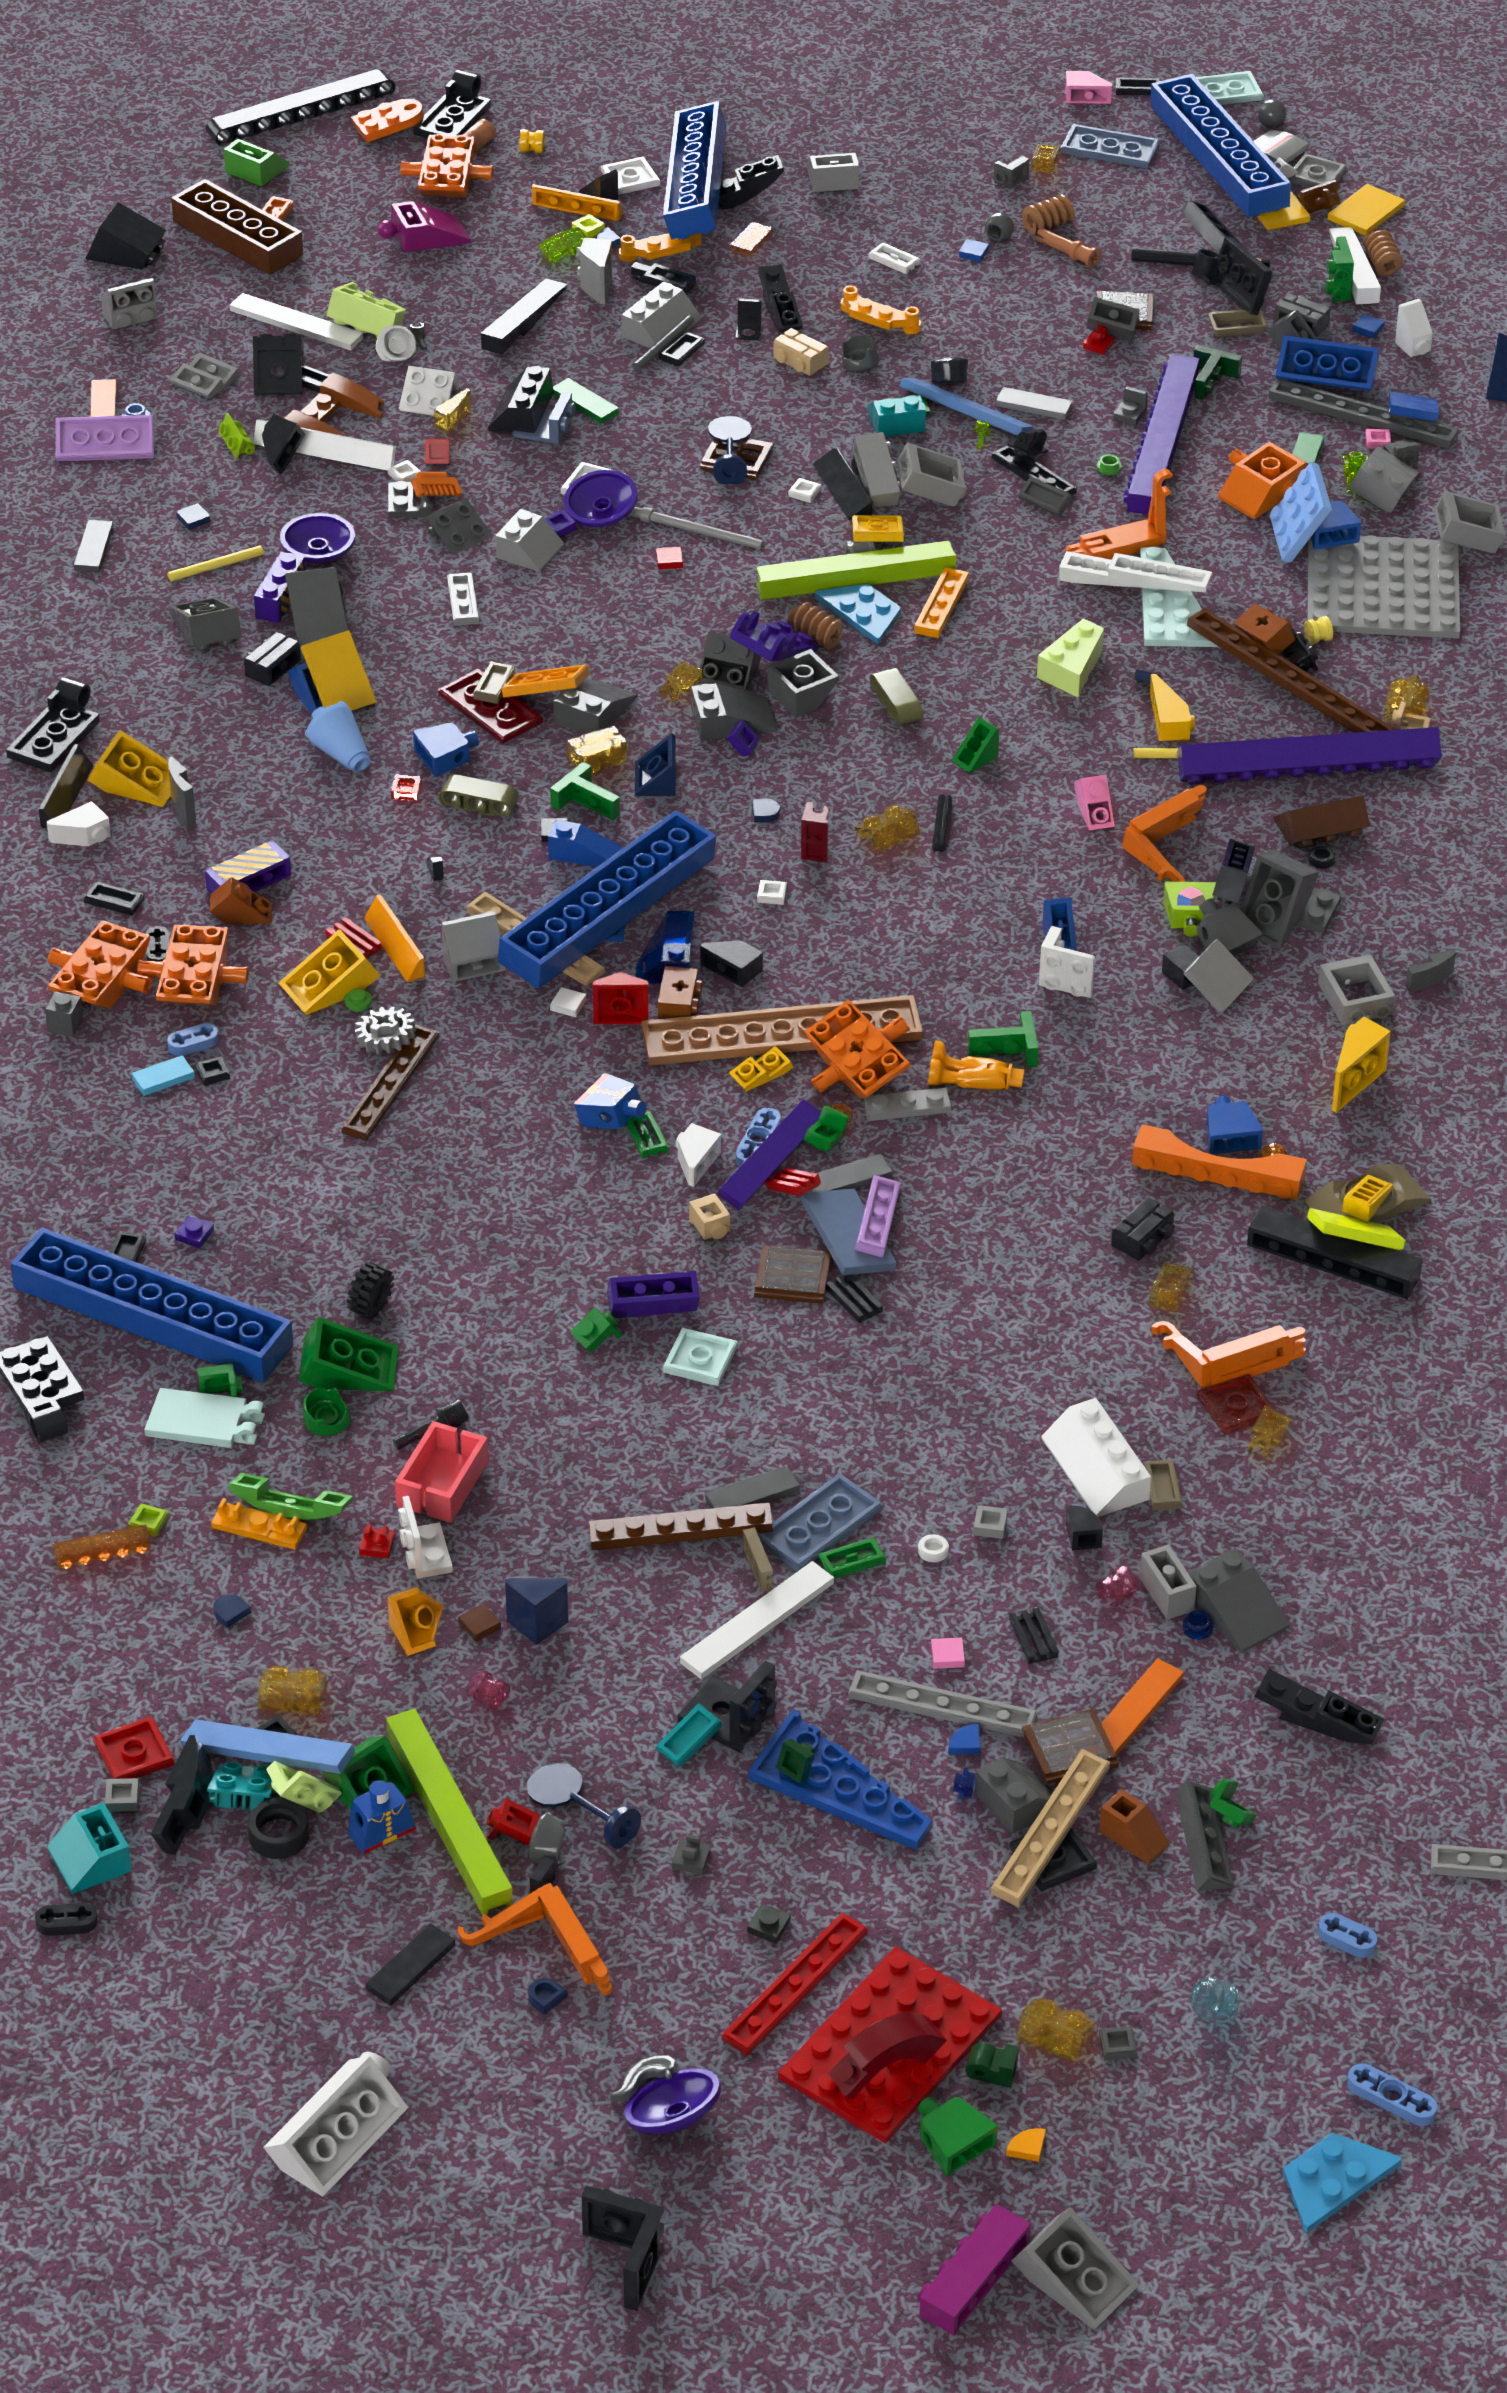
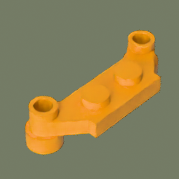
(655, 246)
(878, 314)

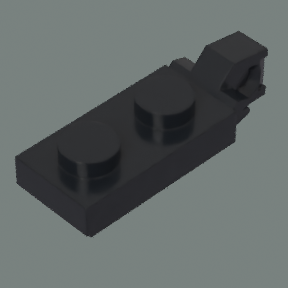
(656, 274)

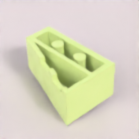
(362, 310)
(1072, 657)

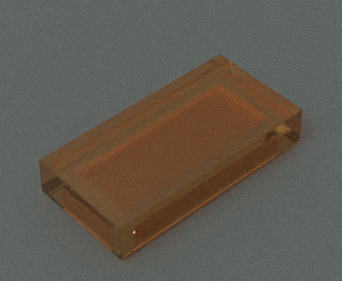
(751, 239)

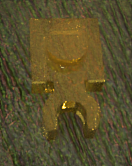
(681, 679)
(1268, 1430)

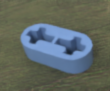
(193, 1039)
(1347, 1935)

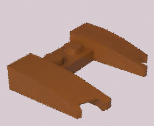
(336, 392)

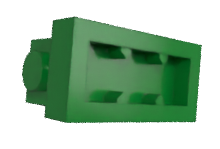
(579, 788)
(1006, 1040)

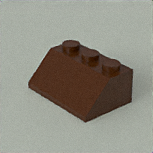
(1324, 821)

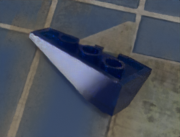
(668, 946)

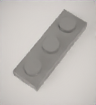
(907, 1104)

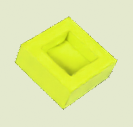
(589, 225)

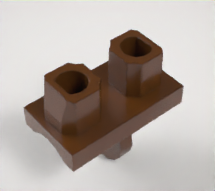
(1319, 196)

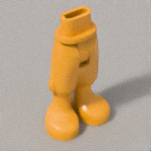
(972, 1071)

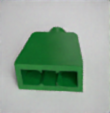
(955, 2132)

